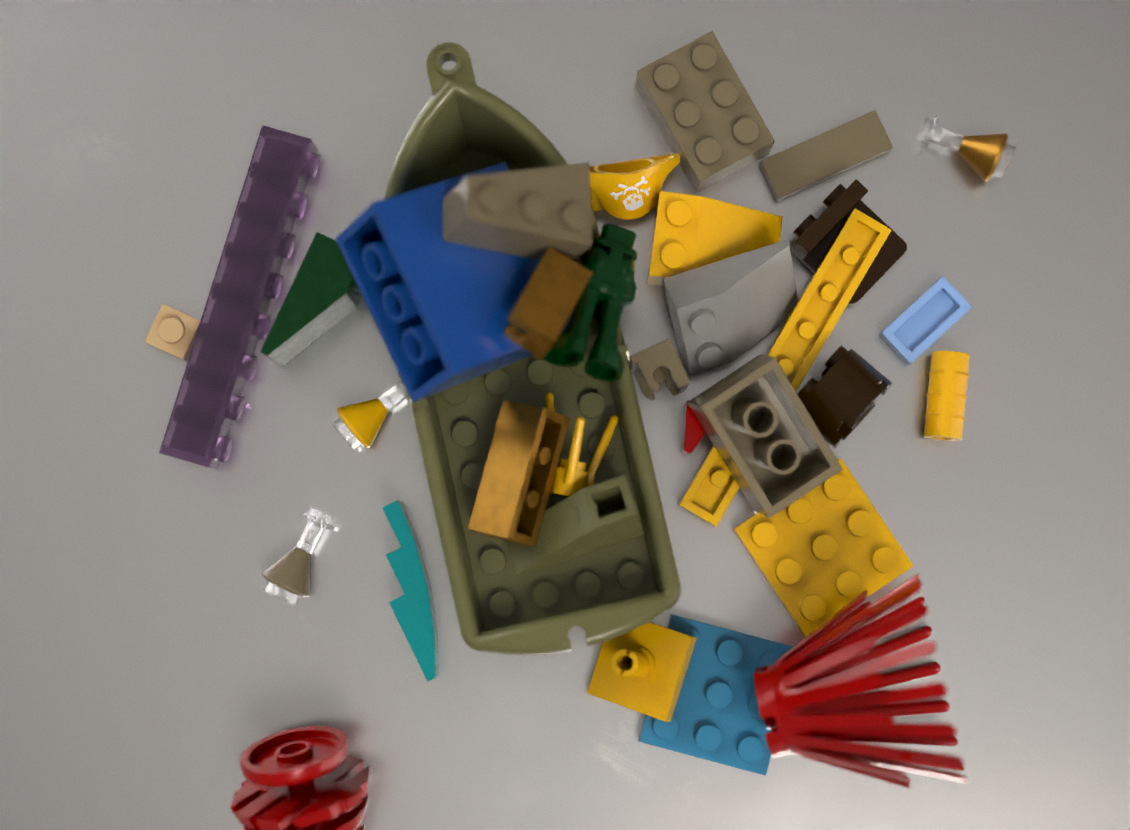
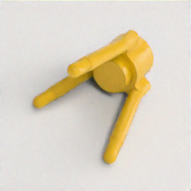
(571, 473)

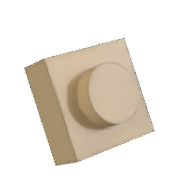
(173, 332)

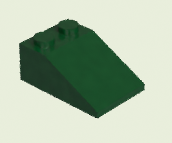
(315, 302)

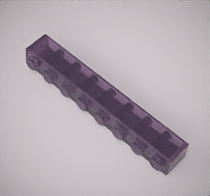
(240, 298)

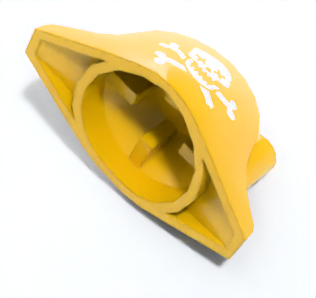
(630, 186)

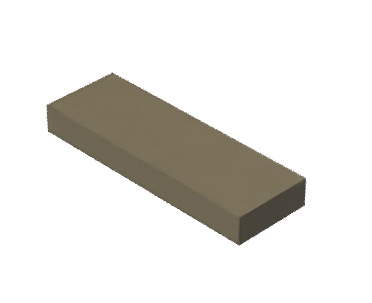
(825, 155)

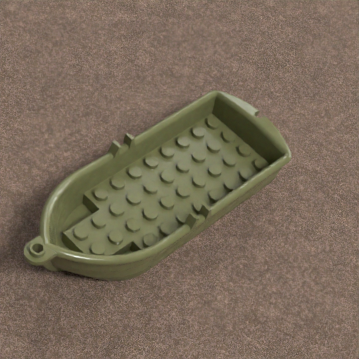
(599, 591)

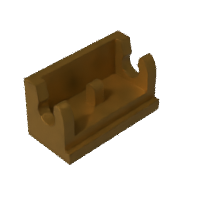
(547, 302)

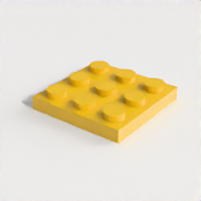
(824, 550)

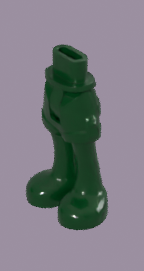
(612, 284)

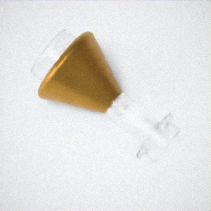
(984, 153)

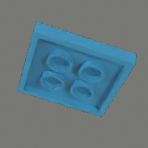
(718, 701)

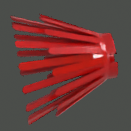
(807, 687)

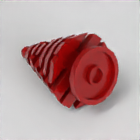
(302, 782)

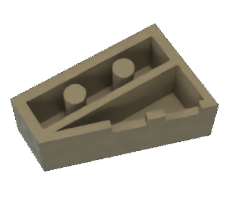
(522, 211)

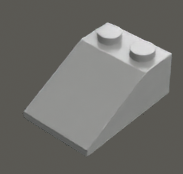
(730, 304)

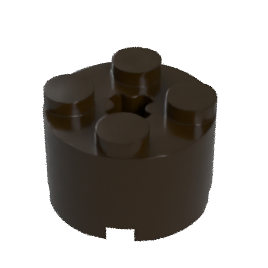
(843, 394)

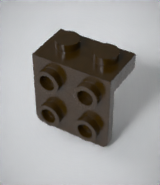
(818, 234)

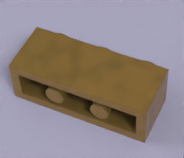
(519, 473)

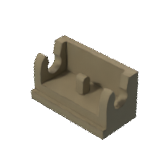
(658, 365)

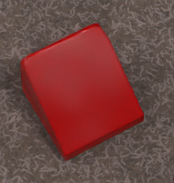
(691, 431)

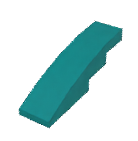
(416, 607)

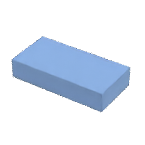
(925, 321)

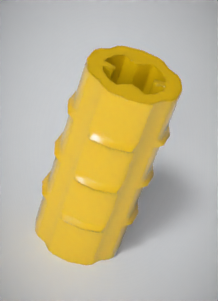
(946, 395)

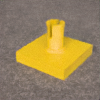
(643, 670)

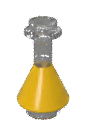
(362, 421)

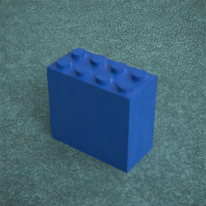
(431, 298)

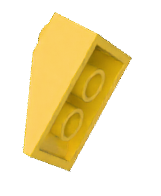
(703, 230)

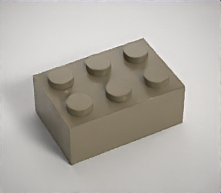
(704, 111)
(765, 435)

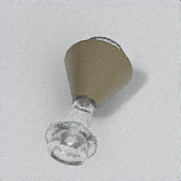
(291, 573)

